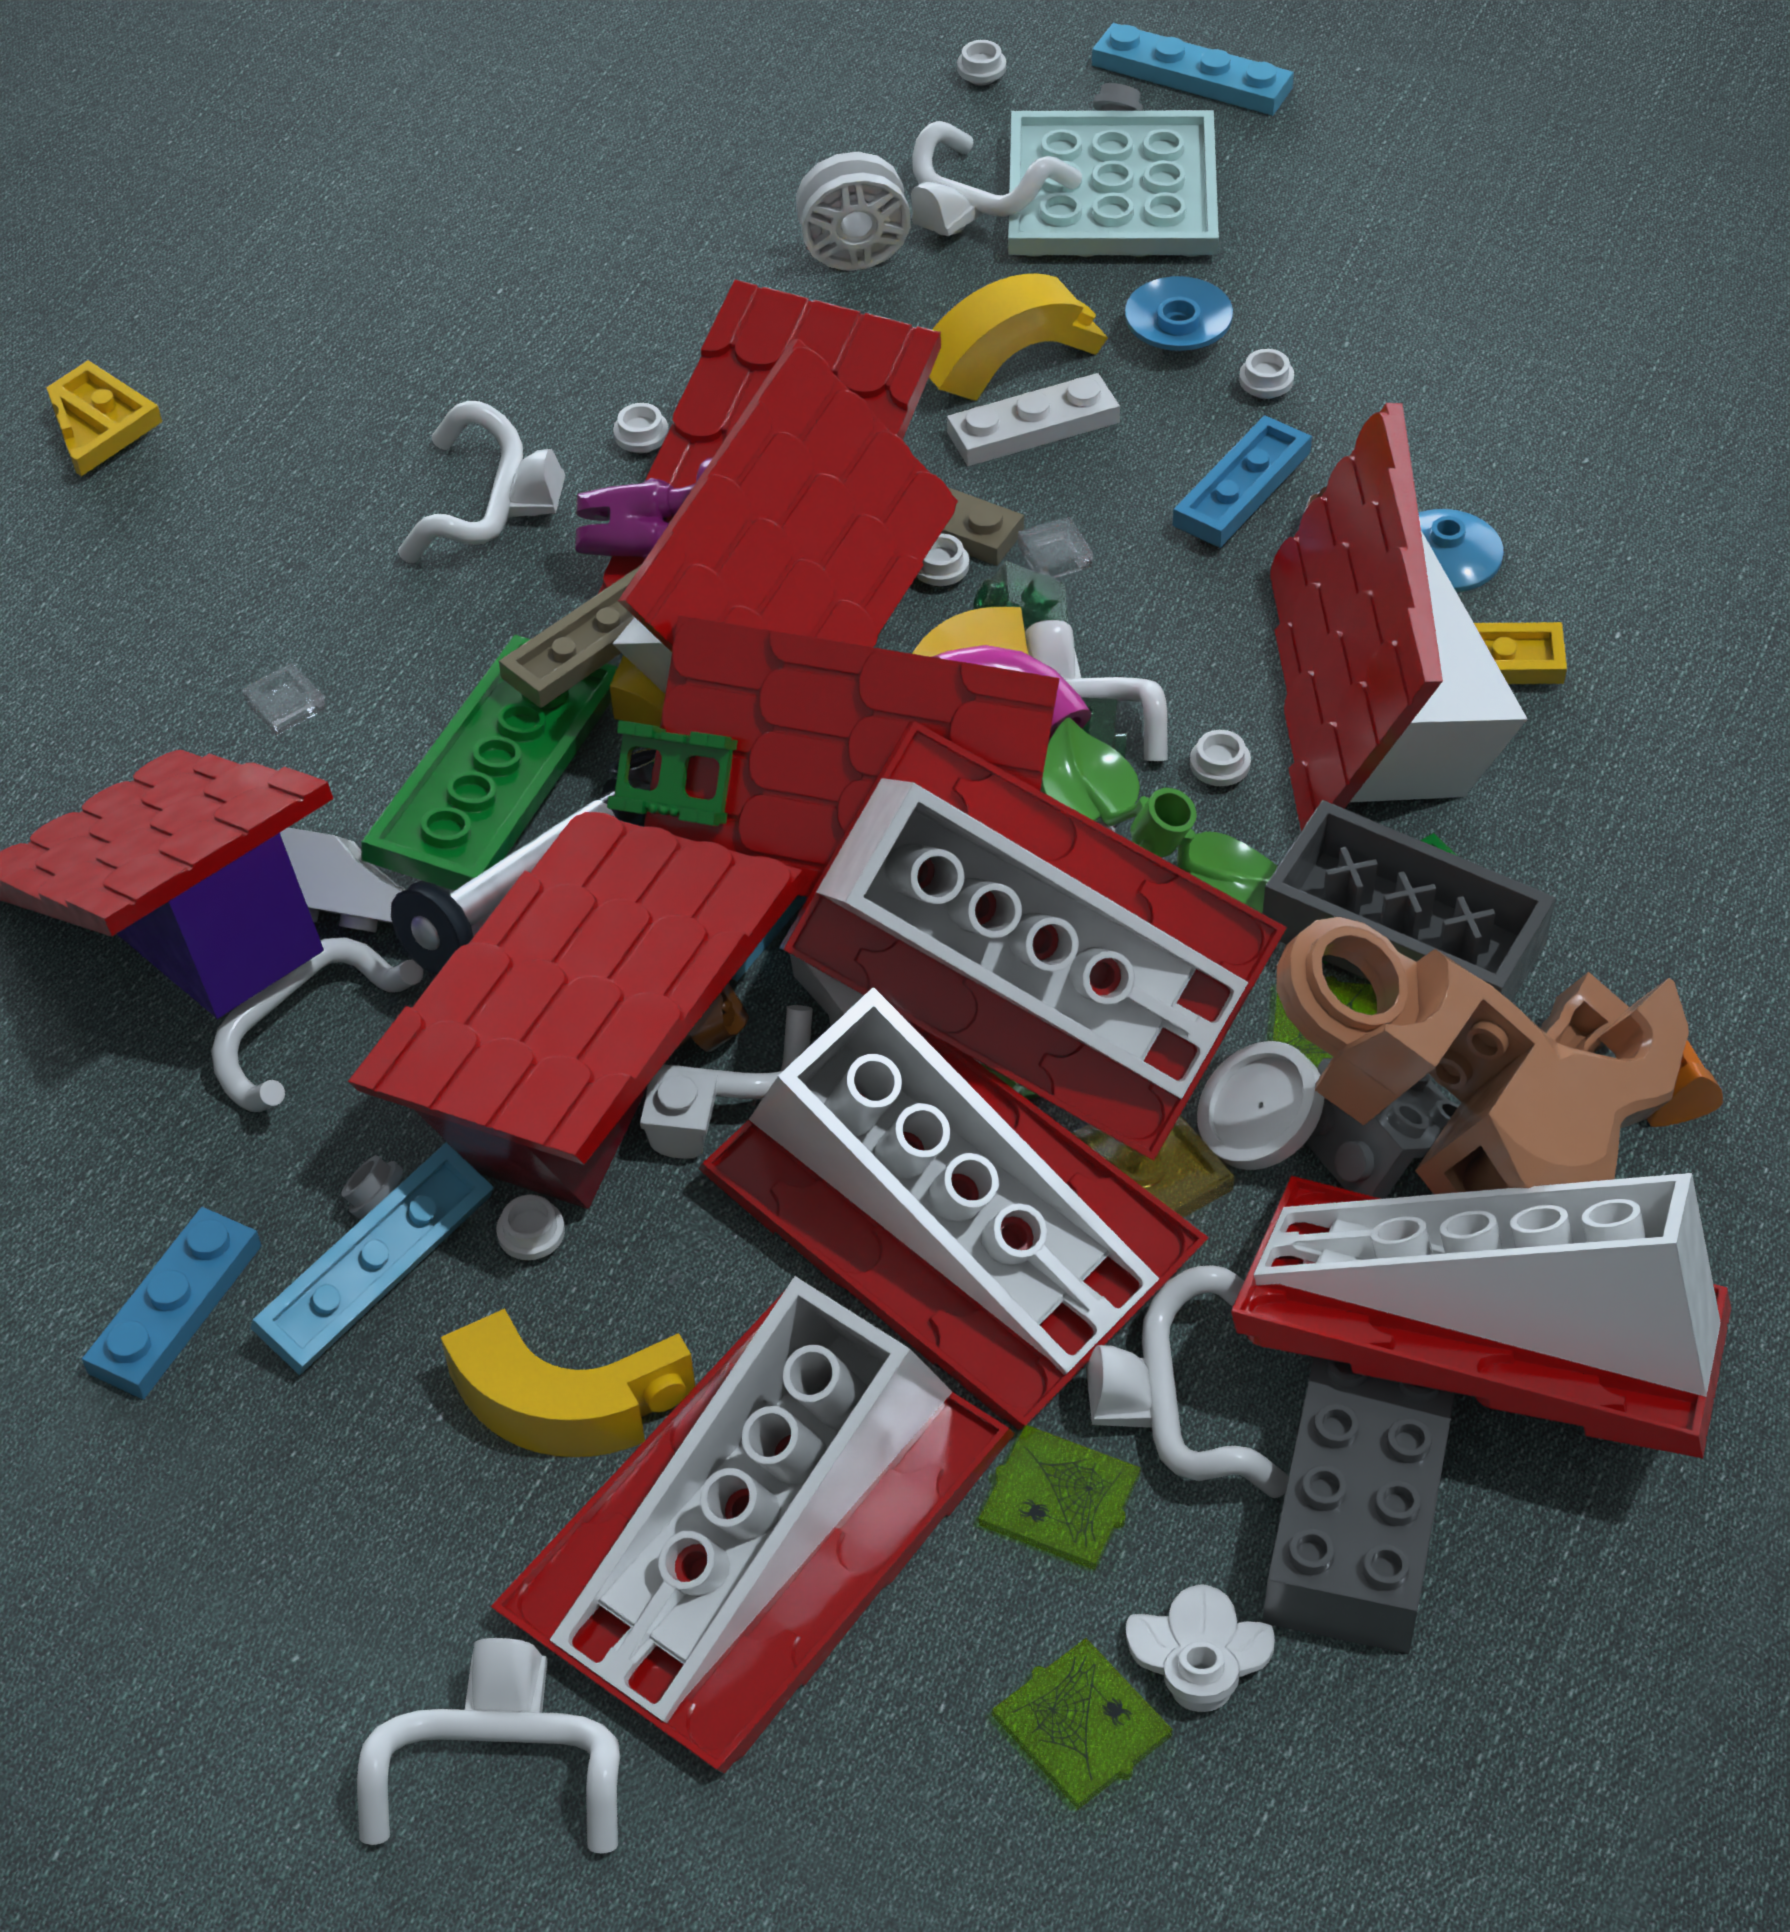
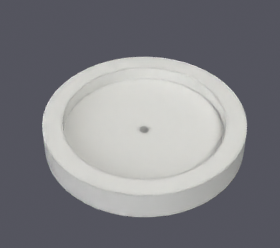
(1260, 1105)

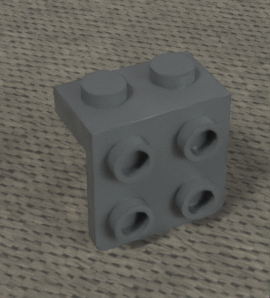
(1377, 1154)

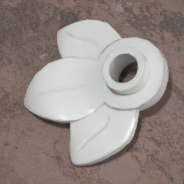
(1200, 1647)

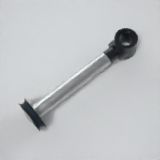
(438, 923)

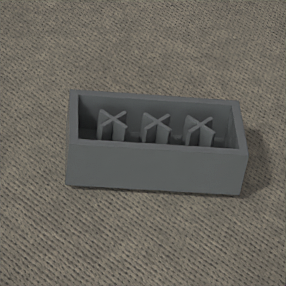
(1410, 896)
(1358, 1508)

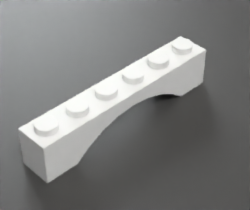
(341, 883)

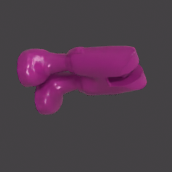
(634, 515)

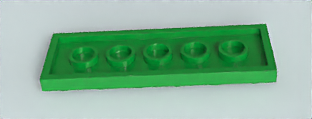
(484, 778)

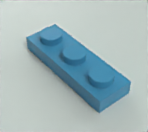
(1242, 481)
(171, 1303)

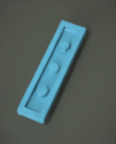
(1193, 68)
(371, 1258)

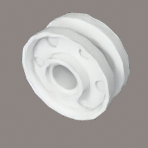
(852, 211)

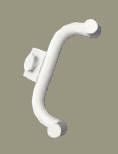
(950, 205)
(519, 489)
(1054, 645)
(253, 1010)
(683, 1097)
(1143, 1390)
(500, 1706)

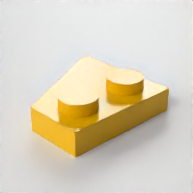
(99, 415)

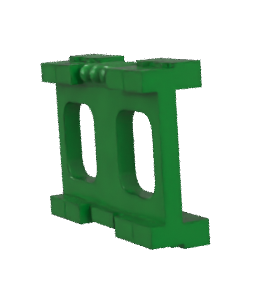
(670, 794)

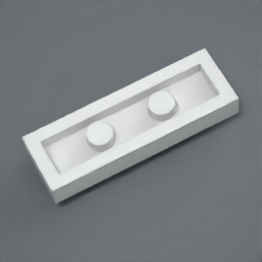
(1033, 419)

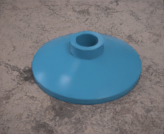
(1178, 313)
(1463, 545)

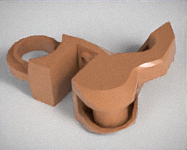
(1530, 1097)

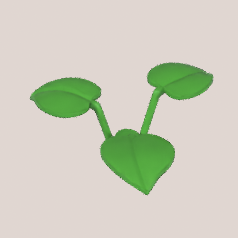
(1104, 785)

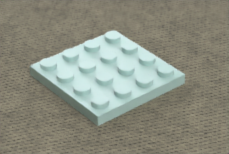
(1141, 187)

